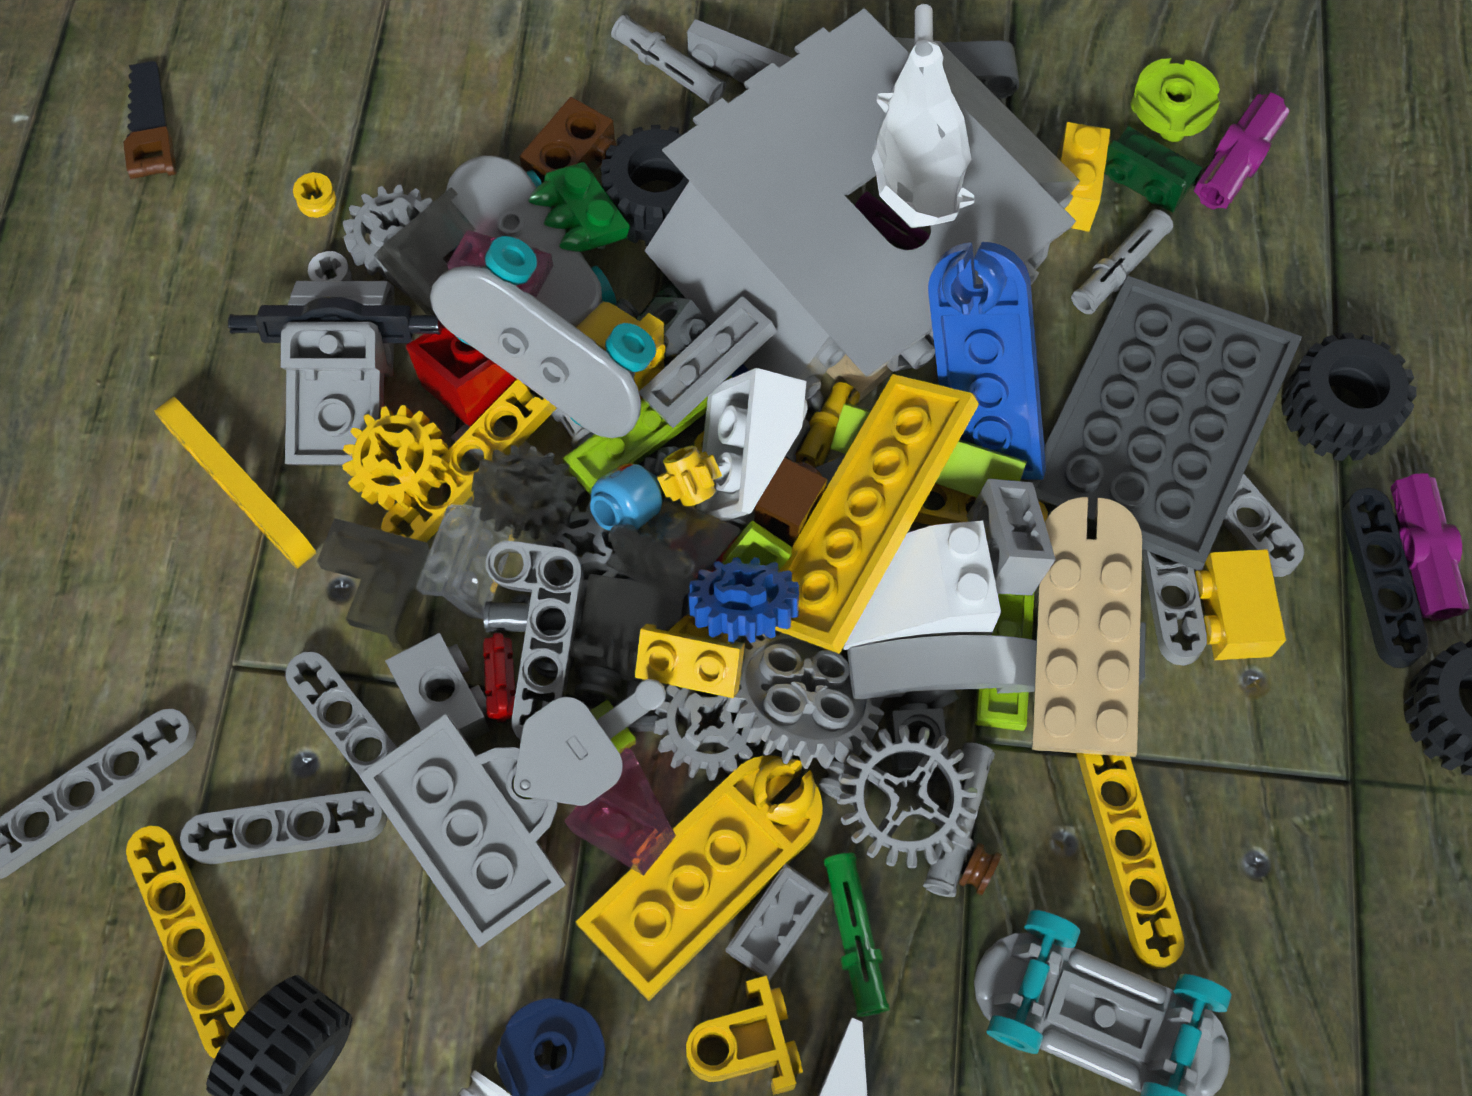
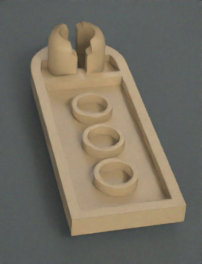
(1089, 633)

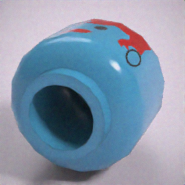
(626, 496)

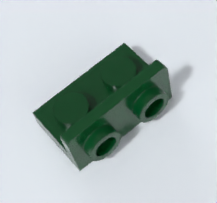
(1150, 169)

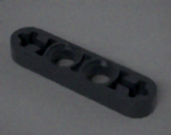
(1390, 576)

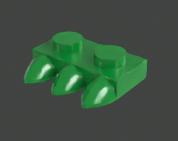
(580, 206)

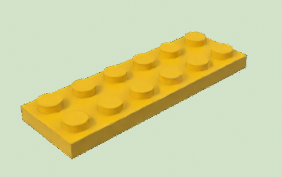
(872, 505)

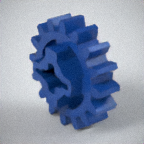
(744, 599)

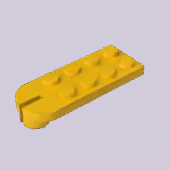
(706, 873)

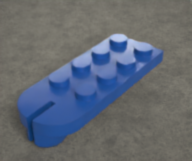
(990, 348)

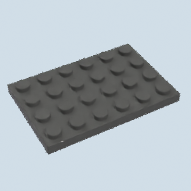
(1167, 416)

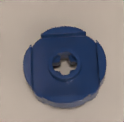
(563, 1025)

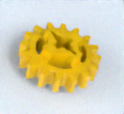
(375, 464)

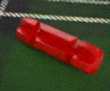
(499, 677)

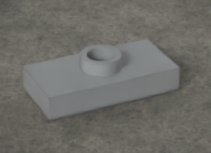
(777, 922)

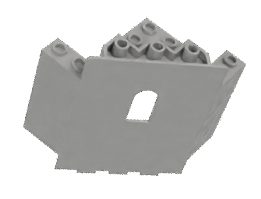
(775, 219)

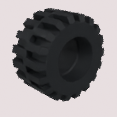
(636, 162)
(1366, 371)
(1438, 709)
(281, 1044)

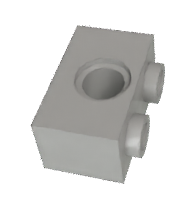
(433, 665)

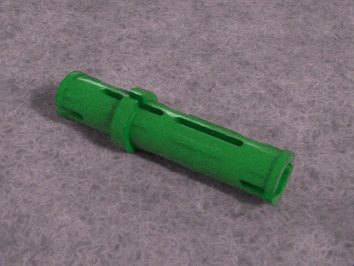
(869, 995)

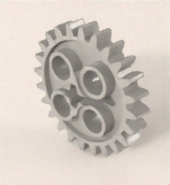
(801, 701)

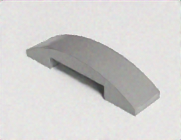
(942, 664)

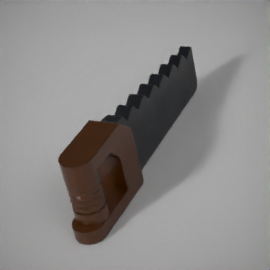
(147, 125)

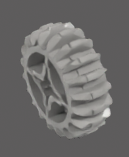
(931, 758)

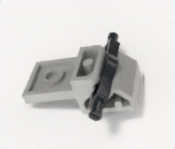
(335, 358)

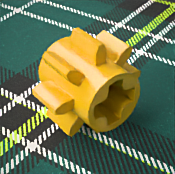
(689, 476)

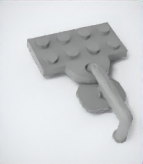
(473, 825)

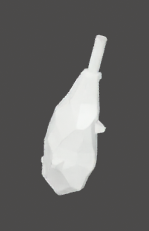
(913, 165)

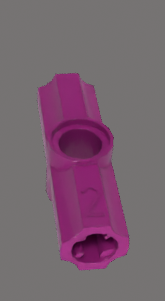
(1241, 151)
(1430, 547)

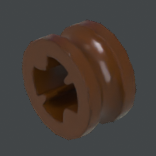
(980, 868)

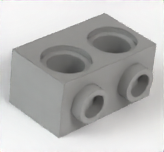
(1014, 535)

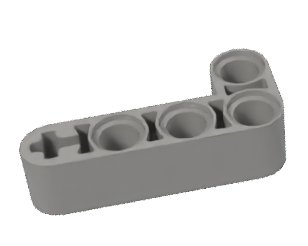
(543, 597)

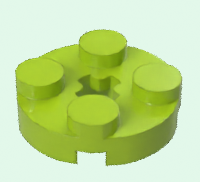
(1174, 118)

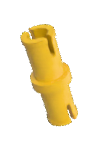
(824, 424)

